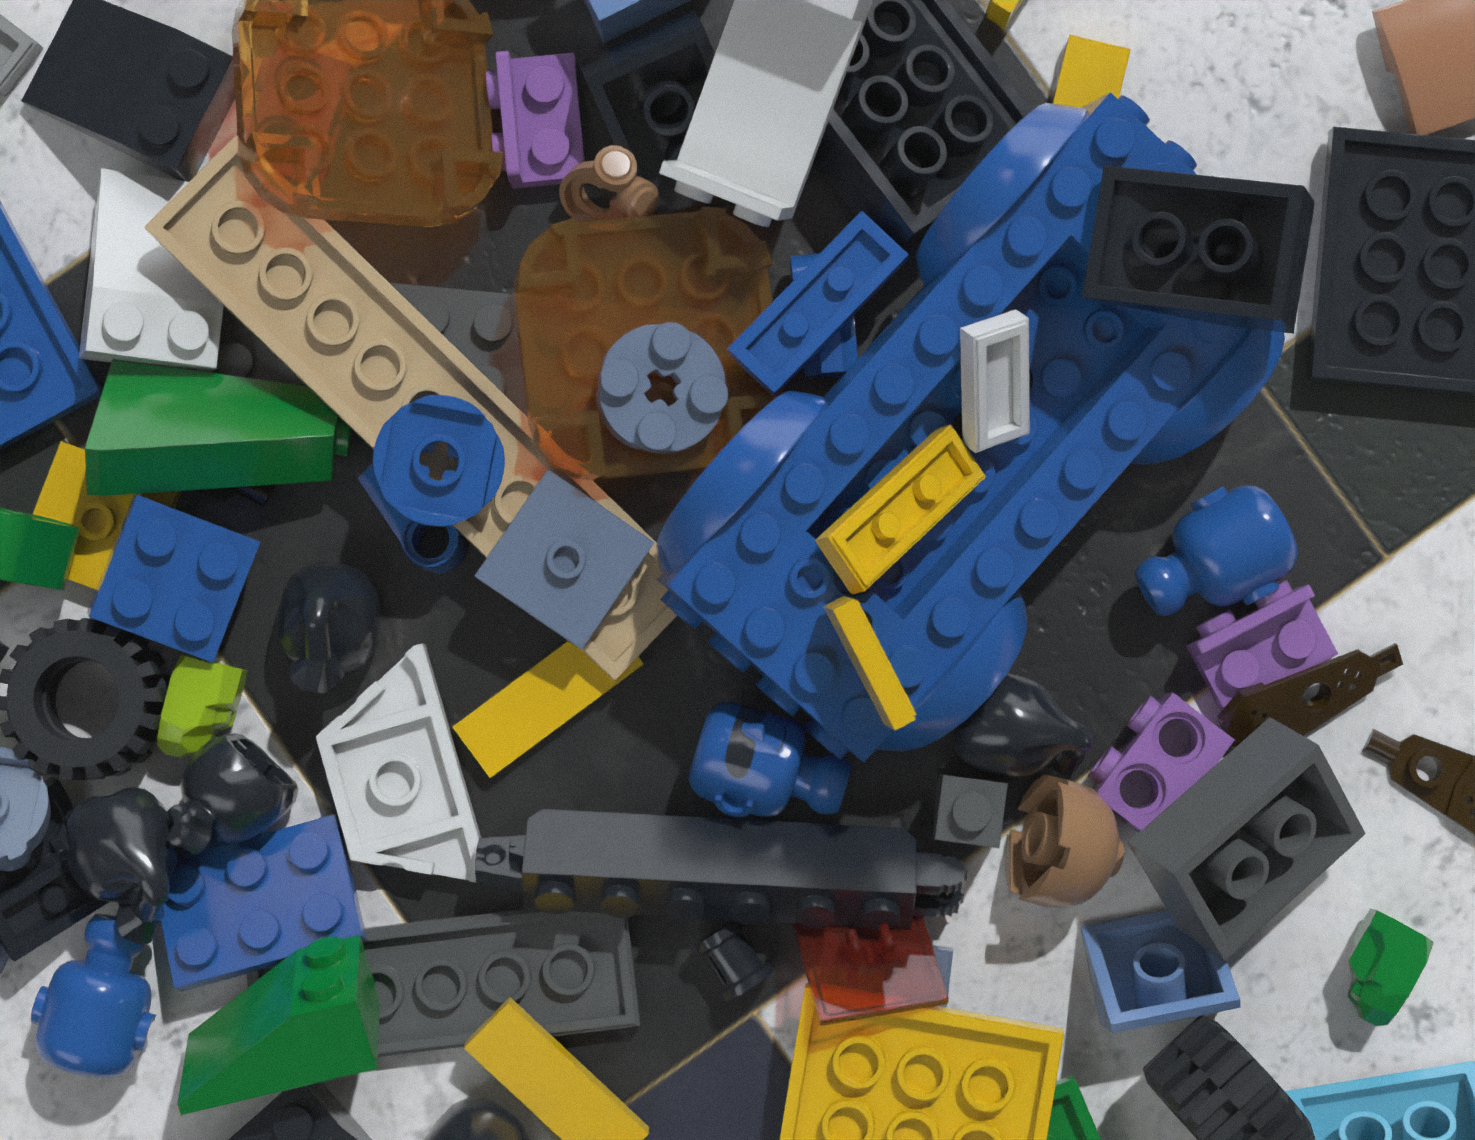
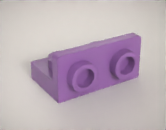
(538, 117)
(1261, 645)

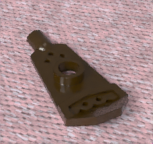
(1284, 701)

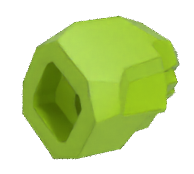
(198, 704)

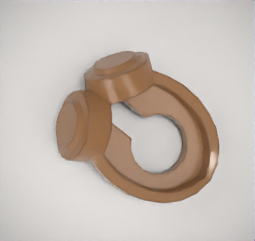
(615, 171)

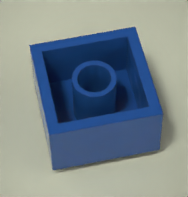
(173, 578)

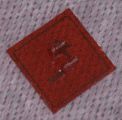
(869, 972)

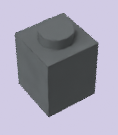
(968, 811)

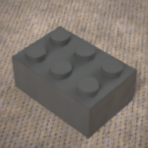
(1247, 837)

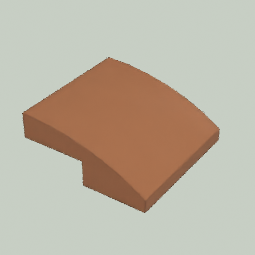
(1432, 58)

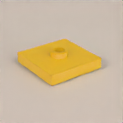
(99, 517)

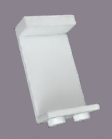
(767, 104)

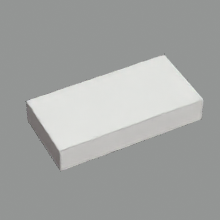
(995, 380)

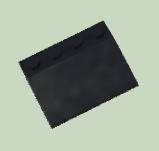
(914, 116)

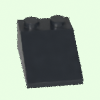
(135, 86)
(649, 98)
(1200, 247)

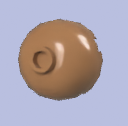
(1065, 845)

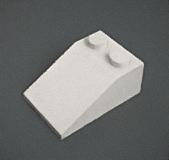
(137, 294)

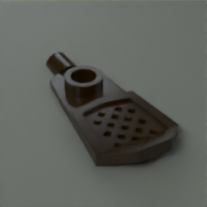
(1449, 786)

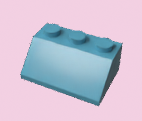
(1395, 1106)

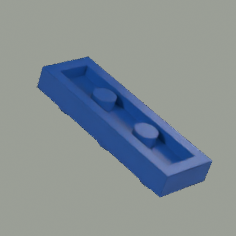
(817, 304)

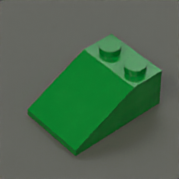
(287, 1030)

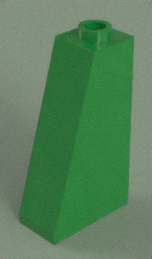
(207, 431)

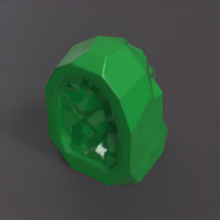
(1385, 966)

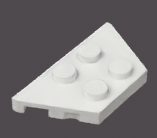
(401, 776)

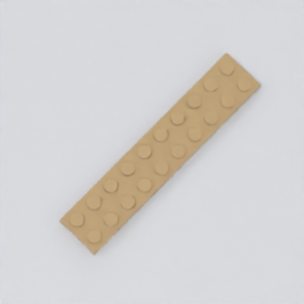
(372, 355)

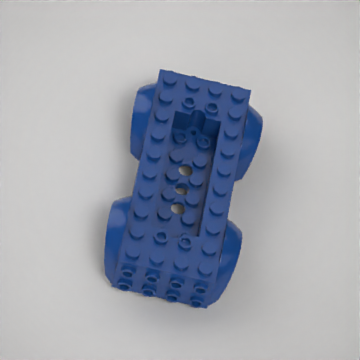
(1102, 395)

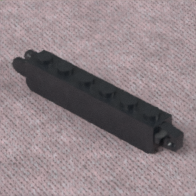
(721, 870)

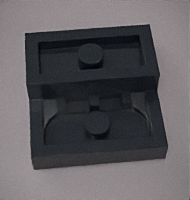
(42, 894)

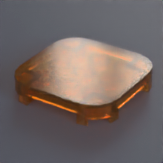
(365, 108)
(602, 279)

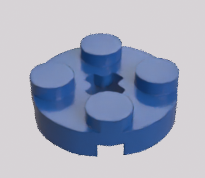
(469, 440)

